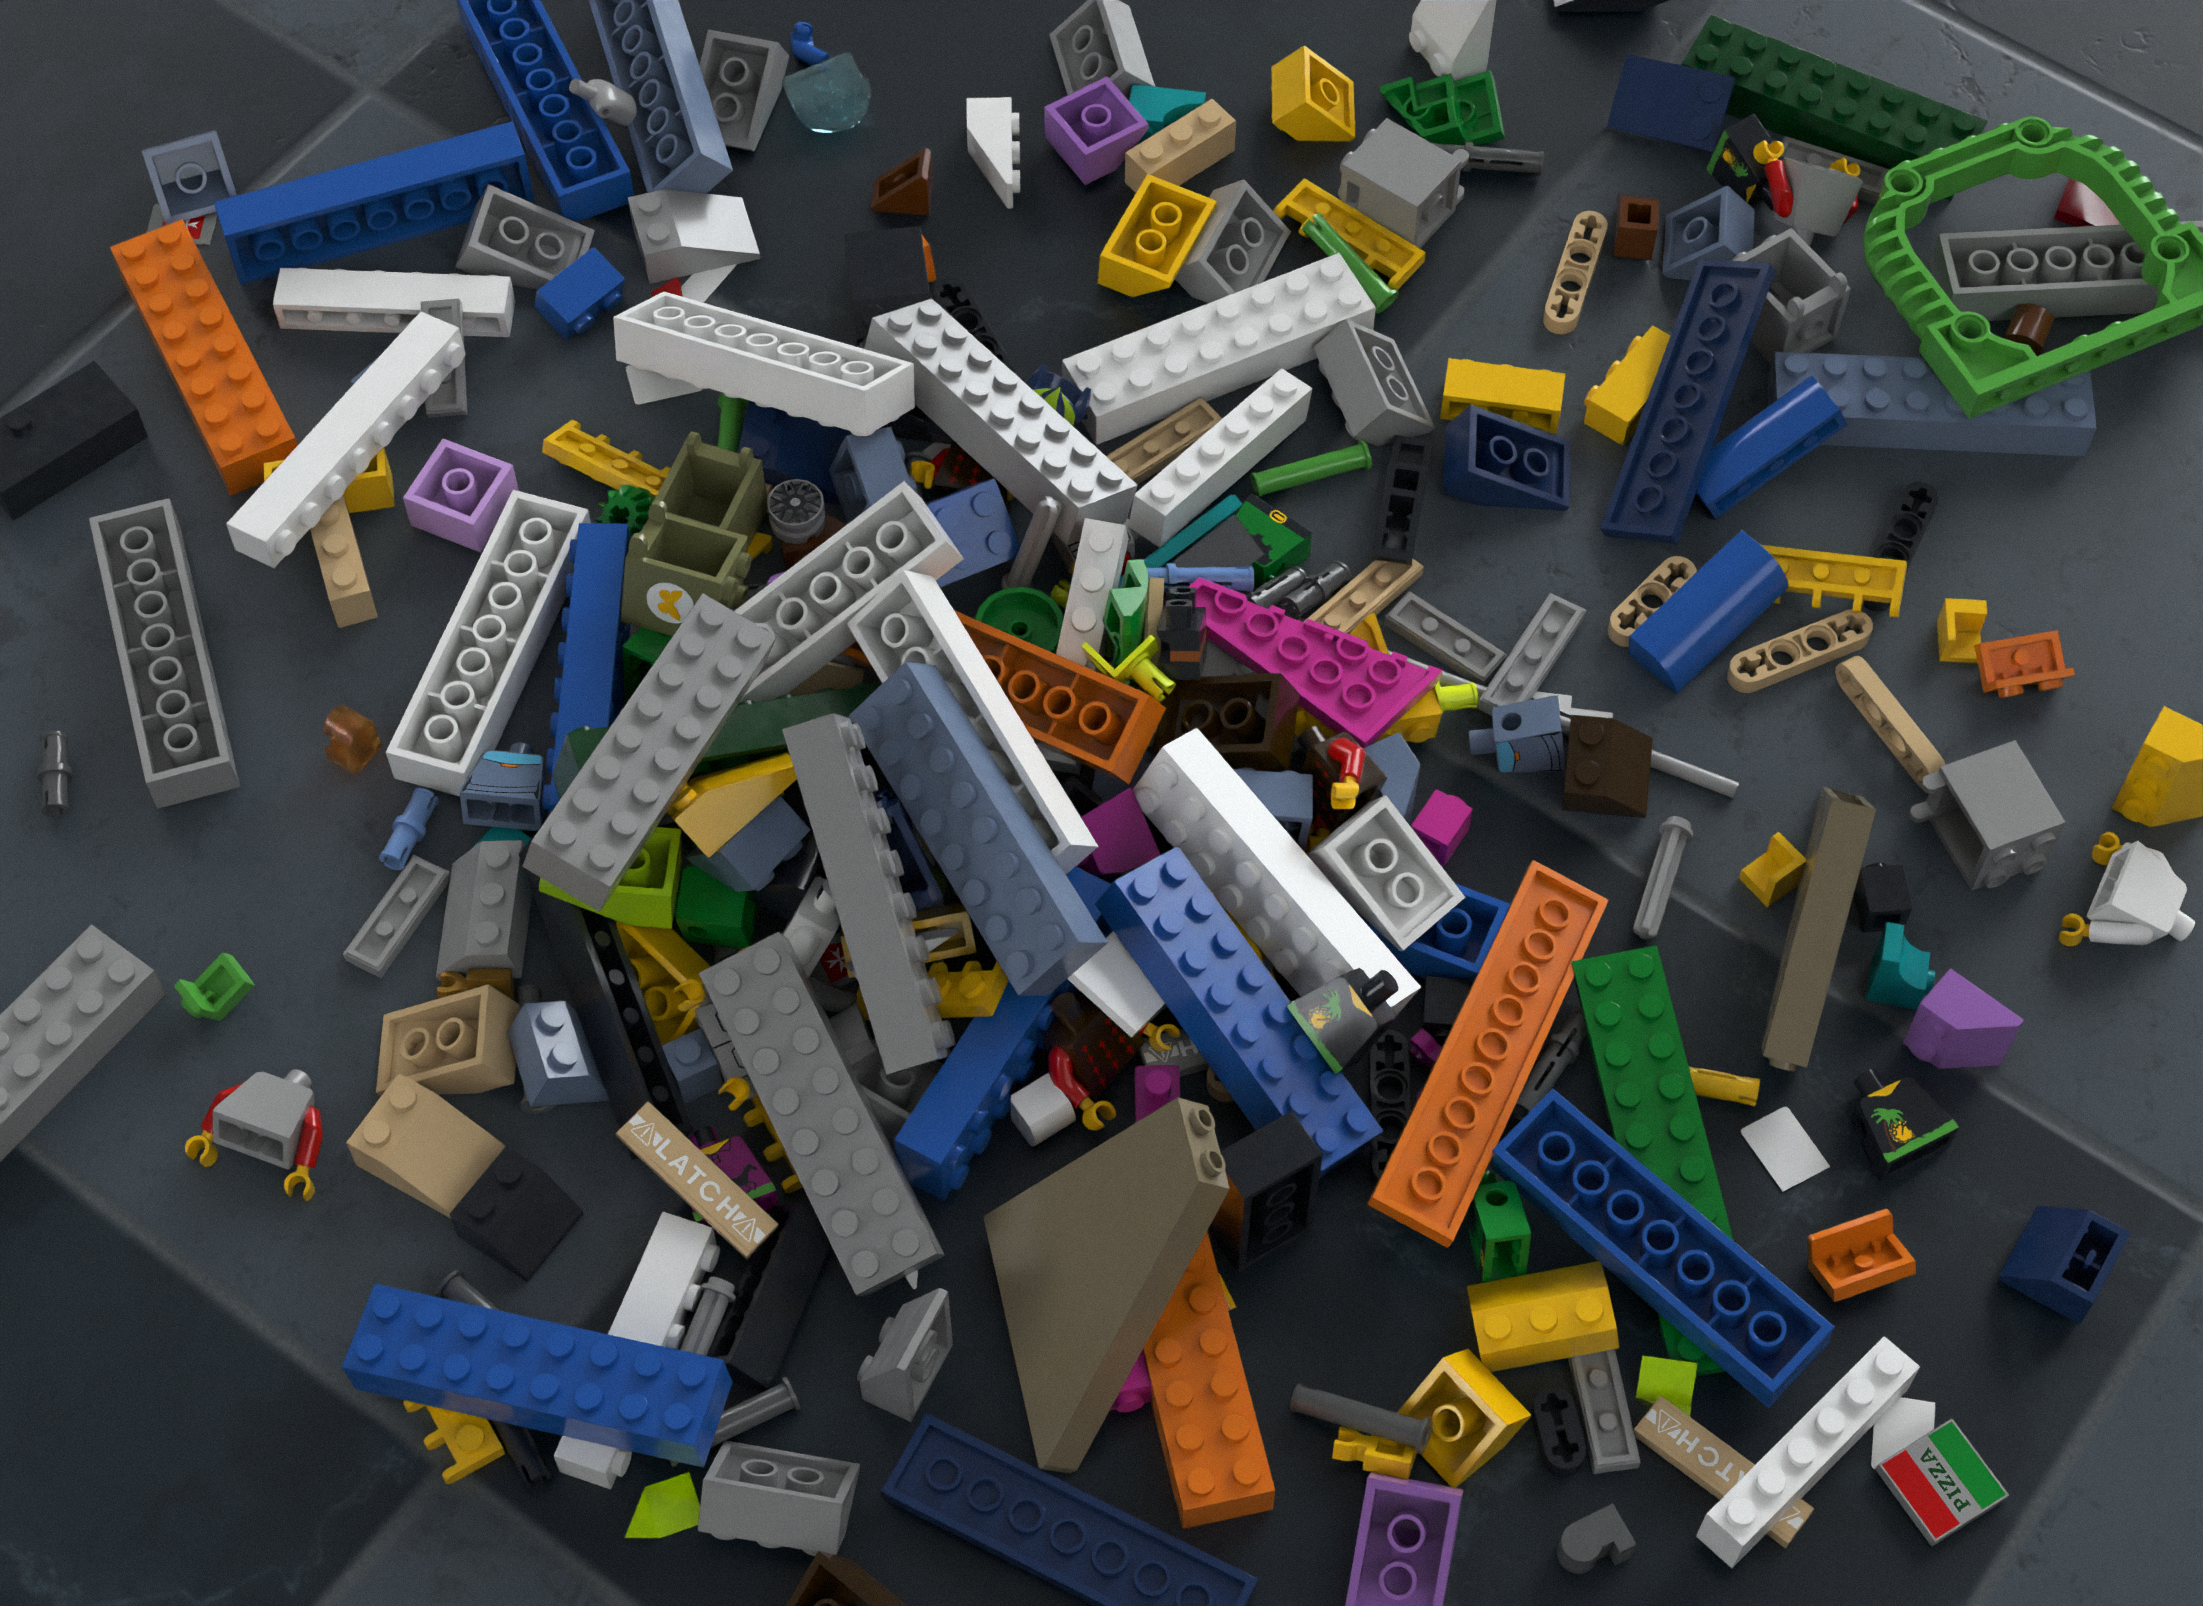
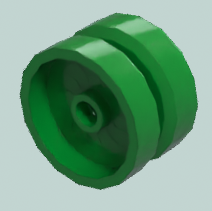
(1024, 614)

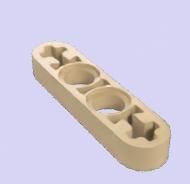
(1577, 272)
(1797, 647)
(1888, 718)

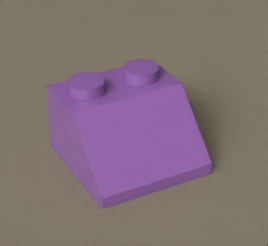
(1093, 129)
(1961, 1026)

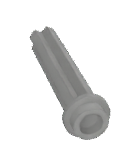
(1033, 544)
(1675, 834)
(708, 1315)

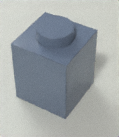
(693, 1066)

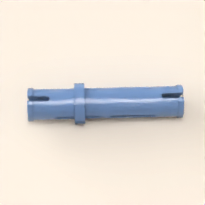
(1230, 577)

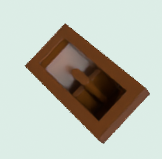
(906, 186)

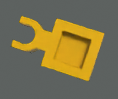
(1377, 1453)

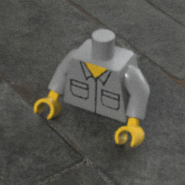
(730, 1065)

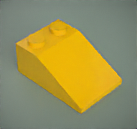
(724, 801)

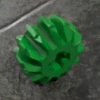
(627, 506)

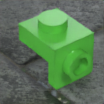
(215, 989)

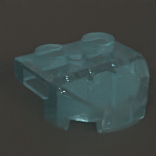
(829, 94)

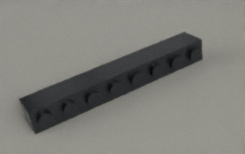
(610, 1009)

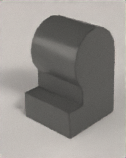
(1594, 1538)

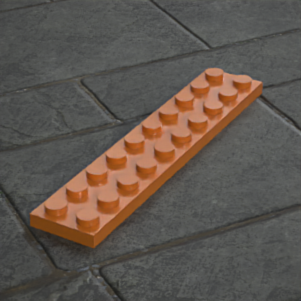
(1488, 1055)

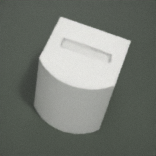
(1041, 1110)

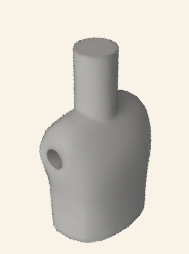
(606, 100)

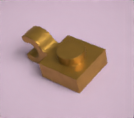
(454, 982)

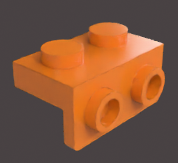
(2022, 662)
(1858, 1256)

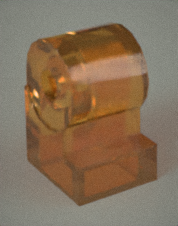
(352, 738)

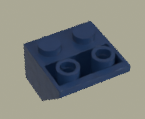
(2064, 1258)

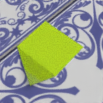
(1666, 1378)
(665, 1509)

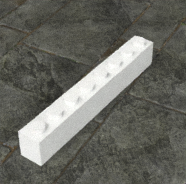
(346, 440)

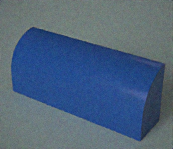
(1768, 445)
(1708, 612)

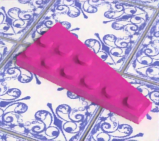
(1332, 671)

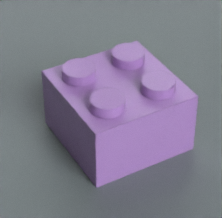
(460, 494)

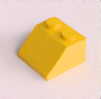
(1312, 98)
(1469, 1415)

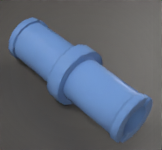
(408, 829)

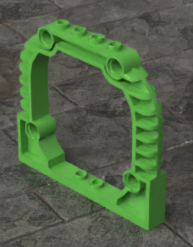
(1957, 345)

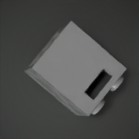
(1402, 181)
(1802, 301)
(1991, 815)

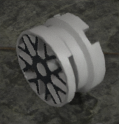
(797, 512)

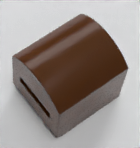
(2030, 326)

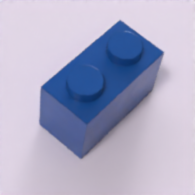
(580, 294)

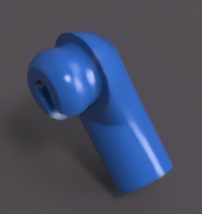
(803, 46)

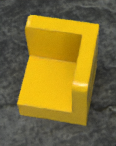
(1960, 629)
(1774, 871)

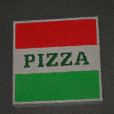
(1941, 1482)

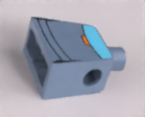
(1523, 737)
(505, 790)

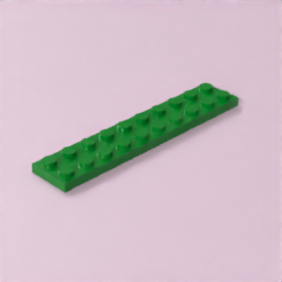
(1650, 1091)

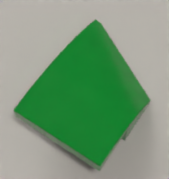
(1449, 109)
(1126, 613)

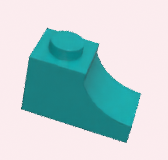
(1163, 105)
(1898, 971)

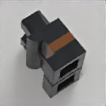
(1184, 636)

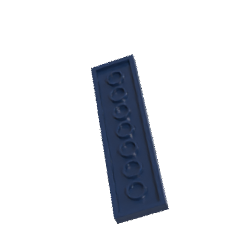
(1687, 400)
(1053, 1526)

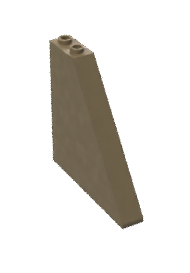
(1816, 925)
(1094, 1263)

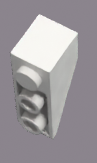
(991, 144)

